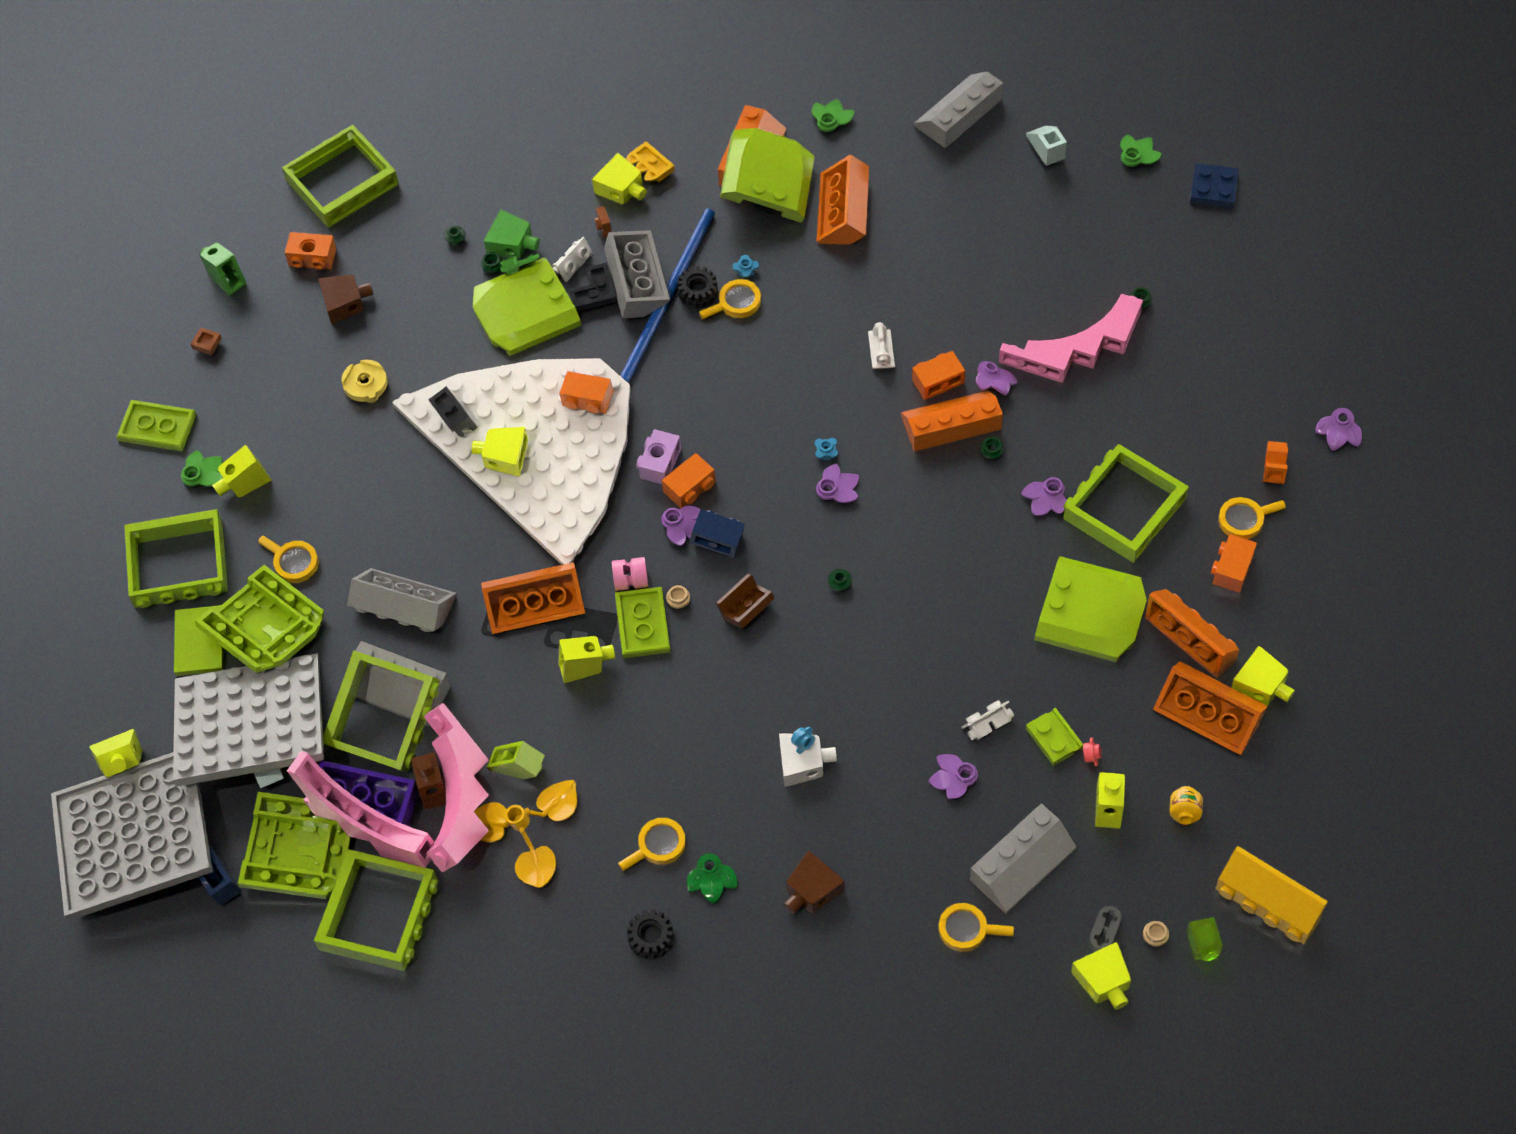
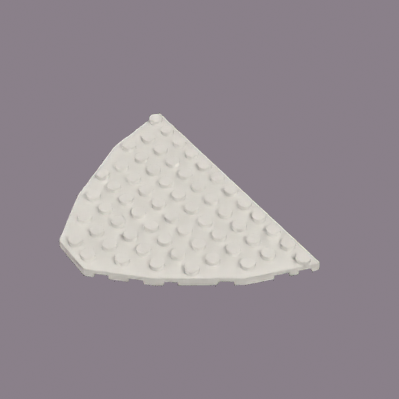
(568, 455)

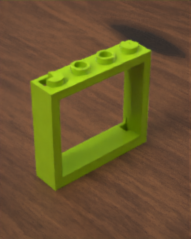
(353, 199)
(168, 528)
(1128, 549)
(345, 700)
(413, 930)

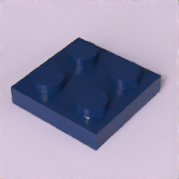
(1214, 185)

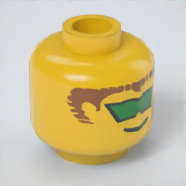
(1186, 805)

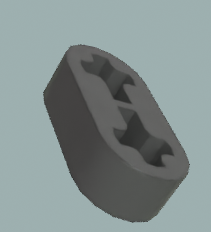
(1099, 927)

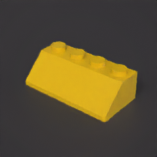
(1271, 895)

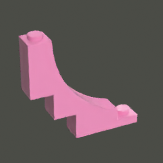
(1054, 357)
(459, 762)

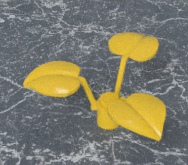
(538, 865)

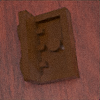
(744, 602)

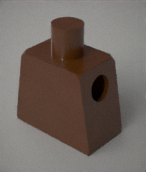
(343, 296)
(428, 776)
(812, 885)

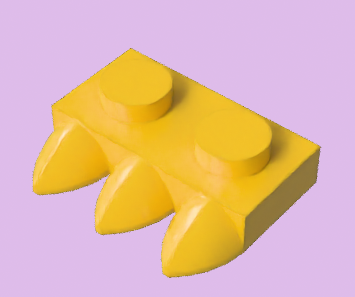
(650, 161)

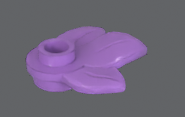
(991, 376)
(1339, 432)
(841, 485)
(1043, 498)
(681, 528)
(950, 777)

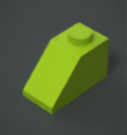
(516, 760)

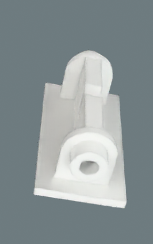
(573, 259)
(881, 347)
(996, 714)

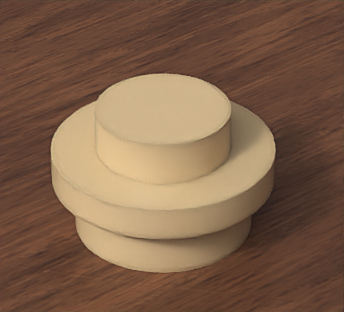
(678, 597)
(1156, 933)

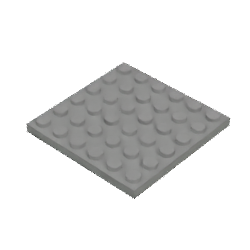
(246, 720)
(128, 836)

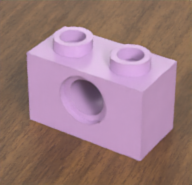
(663, 445)

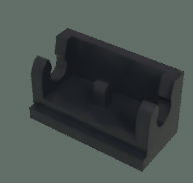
(452, 411)

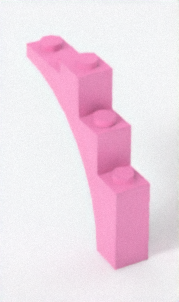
(357, 819)

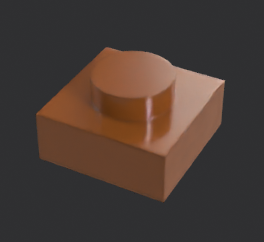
(602, 221)
(206, 341)

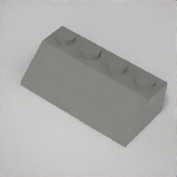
(961, 108)
(635, 273)
(400, 599)
(394, 690)
(1022, 858)

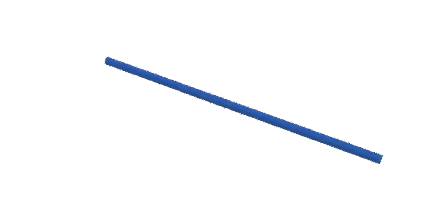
(672, 286)

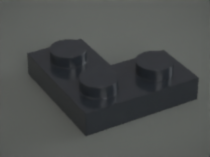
(598, 293)

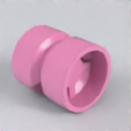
(638, 572)

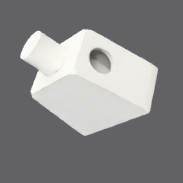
(804, 766)

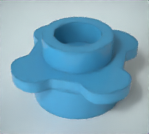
(745, 271)
(826, 454)
(802, 739)

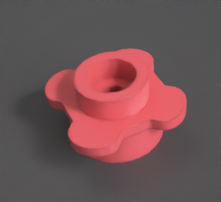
(1092, 752)

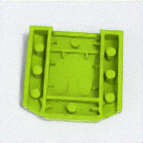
(768, 172)
(524, 307)
(1091, 610)
(263, 621)
(292, 849)

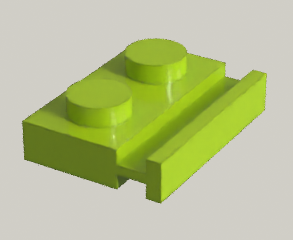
(1054, 736)

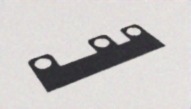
(593, 621)

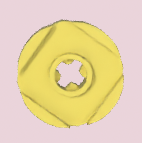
(364, 392)

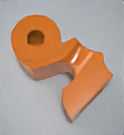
(1275, 462)

